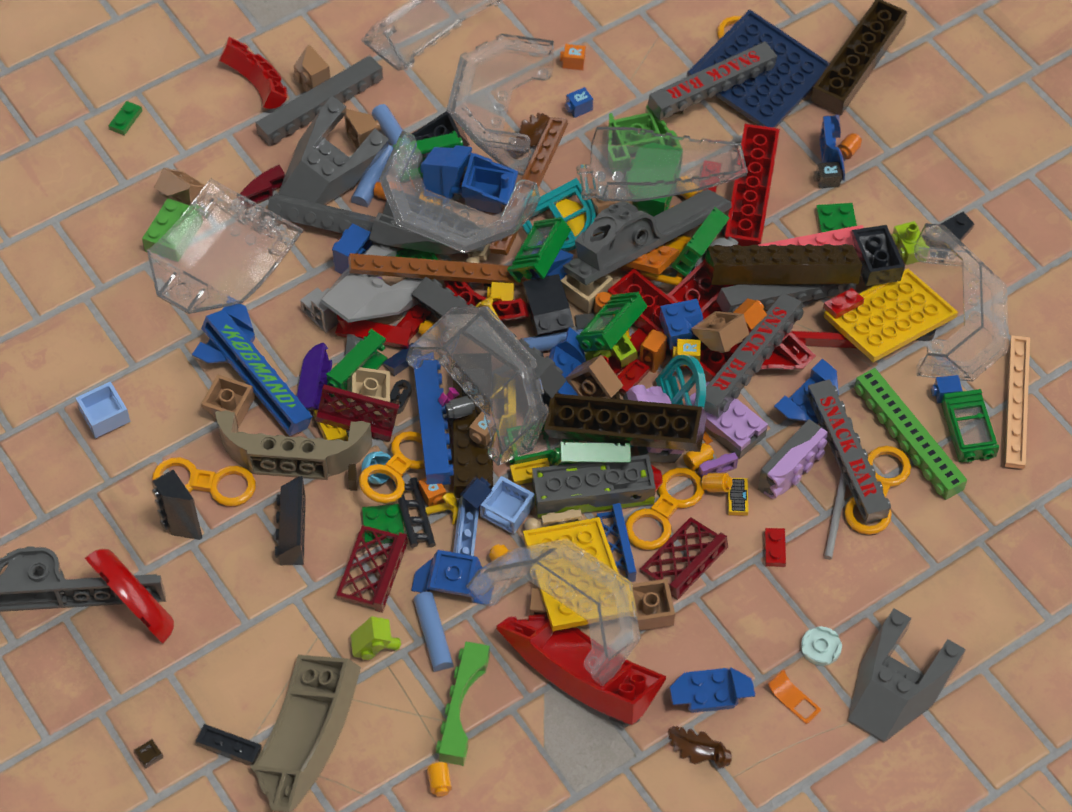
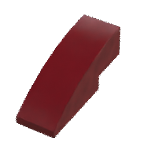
(263, 185)

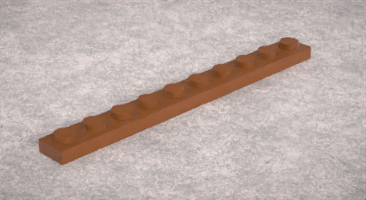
(536, 170)
(431, 269)

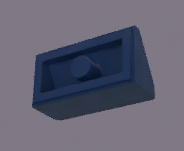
(397, 362)

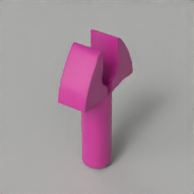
(443, 399)

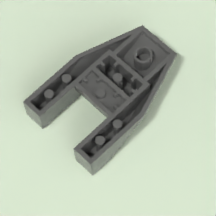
(319, 168)
(387, 232)
(891, 693)

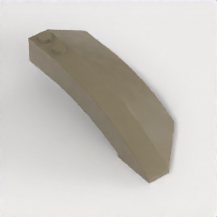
(306, 729)

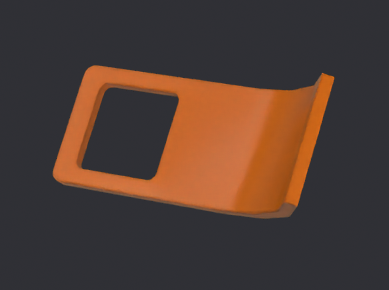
(790, 695)

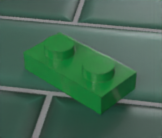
(125, 118)

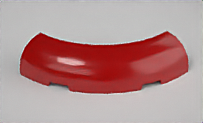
(257, 71)
(505, 310)
(132, 593)

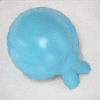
(376, 458)

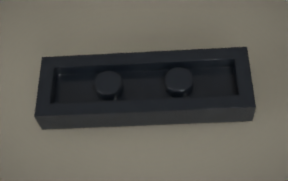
(228, 744)

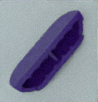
(313, 376)

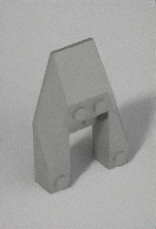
(368, 297)

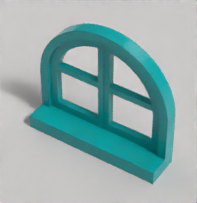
(549, 201)
(669, 384)

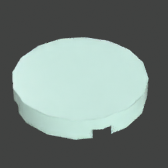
(821, 646)

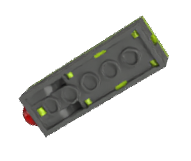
(595, 485)

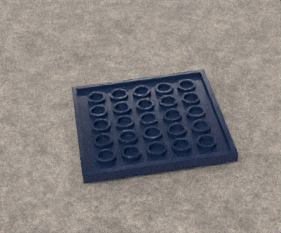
(773, 92)

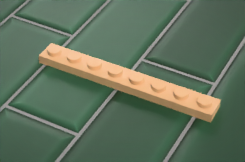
(1017, 402)

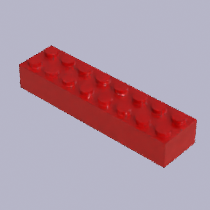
(752, 191)
(654, 298)

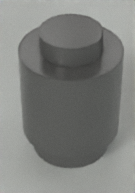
(459, 407)

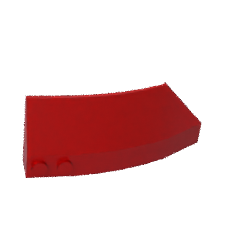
(697, 285)
(561, 659)

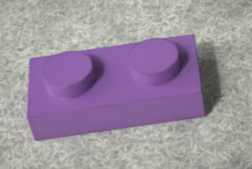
(721, 465)

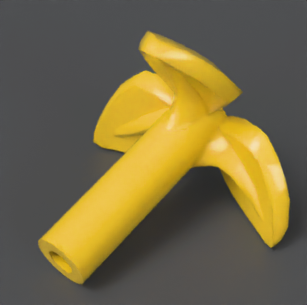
(488, 302)
(450, 504)

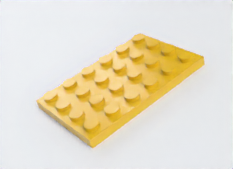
(893, 316)
(587, 535)

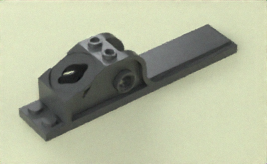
(622, 225)
(37, 582)

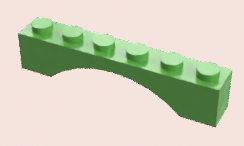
(473, 665)

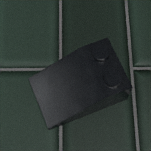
(440, 126)
(878, 255)
(547, 305)

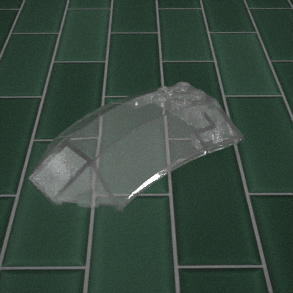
(219, 251)

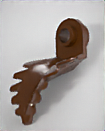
(534, 128)
(699, 747)

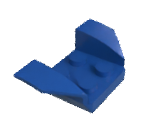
(829, 132)
(209, 352)
(567, 357)
(798, 405)
(447, 573)
(711, 689)

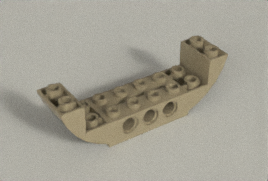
(293, 455)

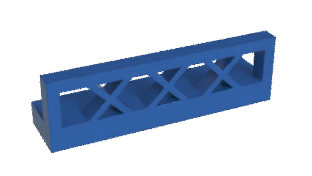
(623, 540)

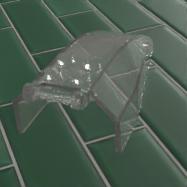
(650, 165)

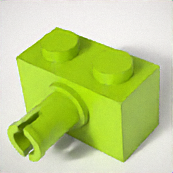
(905, 238)
(622, 351)
(372, 638)

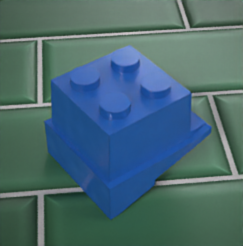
(445, 169)
(487, 184)

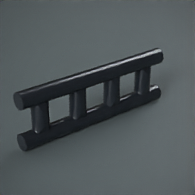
(409, 520)

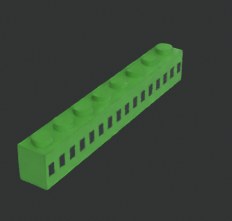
(910, 434)

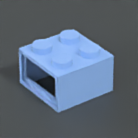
(103, 409)
(507, 505)

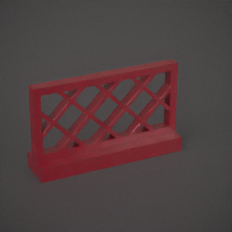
(341, 416)
(699, 564)
(388, 574)

